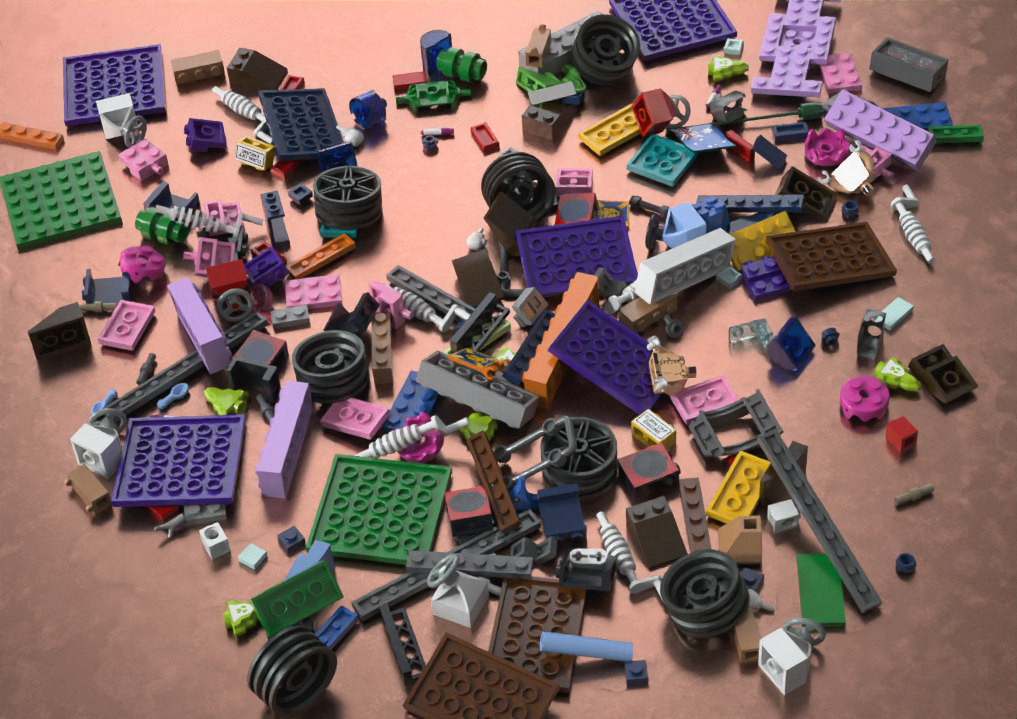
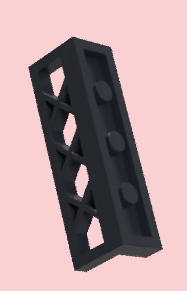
(473, 325)
(398, 646)

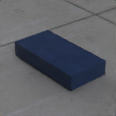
(790, 131)
(769, 152)

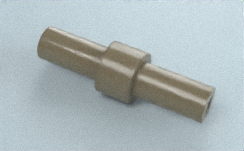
(98, 306)
(914, 494)

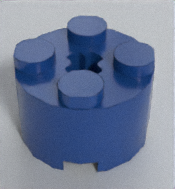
(713, 213)

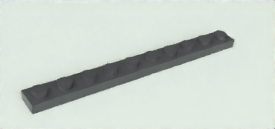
(183, 368)
(819, 521)
(414, 582)

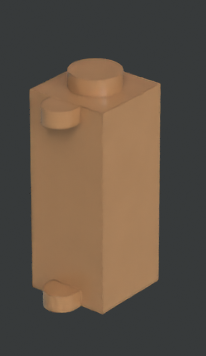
(538, 46)
(89, 489)
(747, 636)

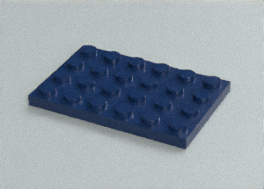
(300, 122)

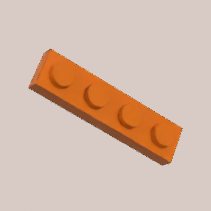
(30, 136)
(320, 256)

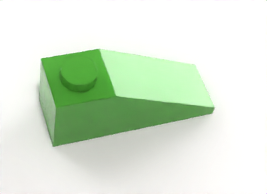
(534, 81)

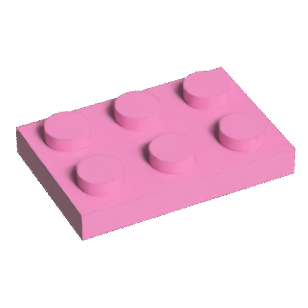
(840, 73)
(314, 292)
(126, 325)
(703, 396)
(355, 417)

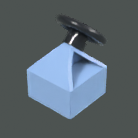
(680, 227)

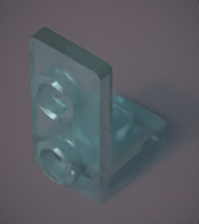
(751, 329)

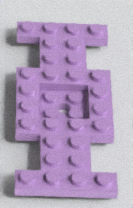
(792, 61)

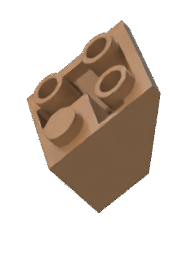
(742, 539)

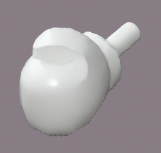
(352, 135)
(476, 240)
(756, 601)

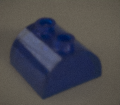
(431, 44)
(336, 156)
(790, 345)

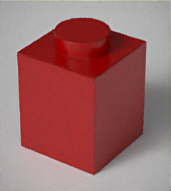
(901, 433)

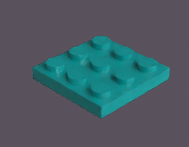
(661, 160)

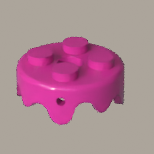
(826, 139)
(142, 262)
(868, 407)
(429, 448)

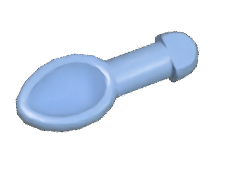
(177, 392)
(106, 401)

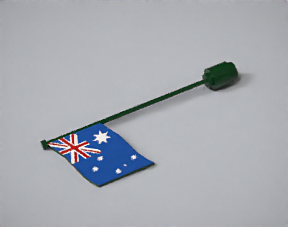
(708, 138)

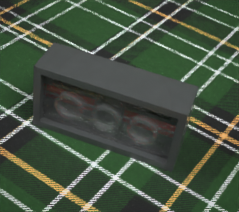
(908, 64)

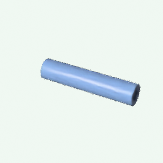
(586, 646)

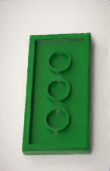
(820, 590)
(296, 598)

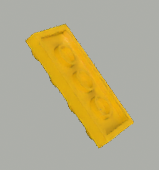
(611, 131)
(751, 243)
(739, 489)

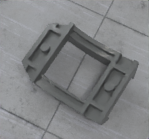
(753, 405)

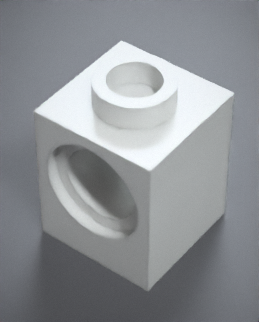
(783, 516)
(214, 540)

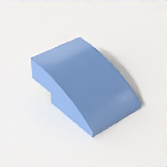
(316, 554)

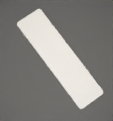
(551, 93)

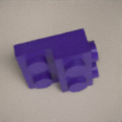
(204, 134)
(266, 268)
(764, 278)

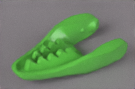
(573, 76)

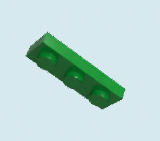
(957, 134)

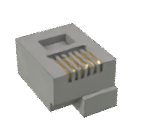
(528, 307)

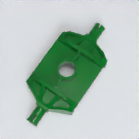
(420, 94)

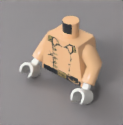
(854, 173)
(667, 369)

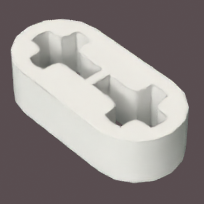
(588, 558)

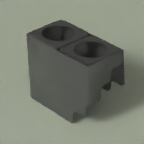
(719, 107)
(868, 344)

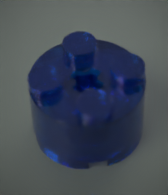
(368, 109)

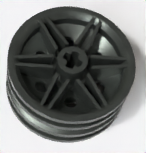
(601, 59)
(519, 186)
(347, 197)
(332, 365)
(591, 465)
(714, 590)
(292, 670)

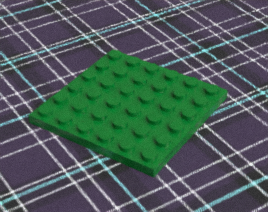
(59, 199)
(379, 508)

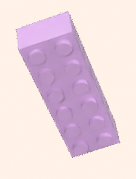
(880, 129)
(200, 325)
(284, 439)

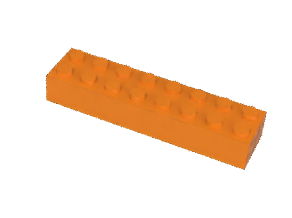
(545, 369)

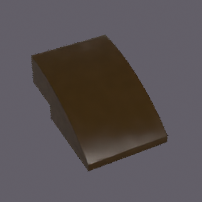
(477, 277)
(942, 374)
(771, 485)

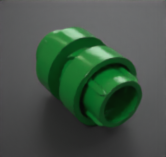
(466, 66)
(160, 227)

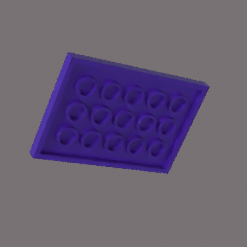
(559, 251)
(608, 356)

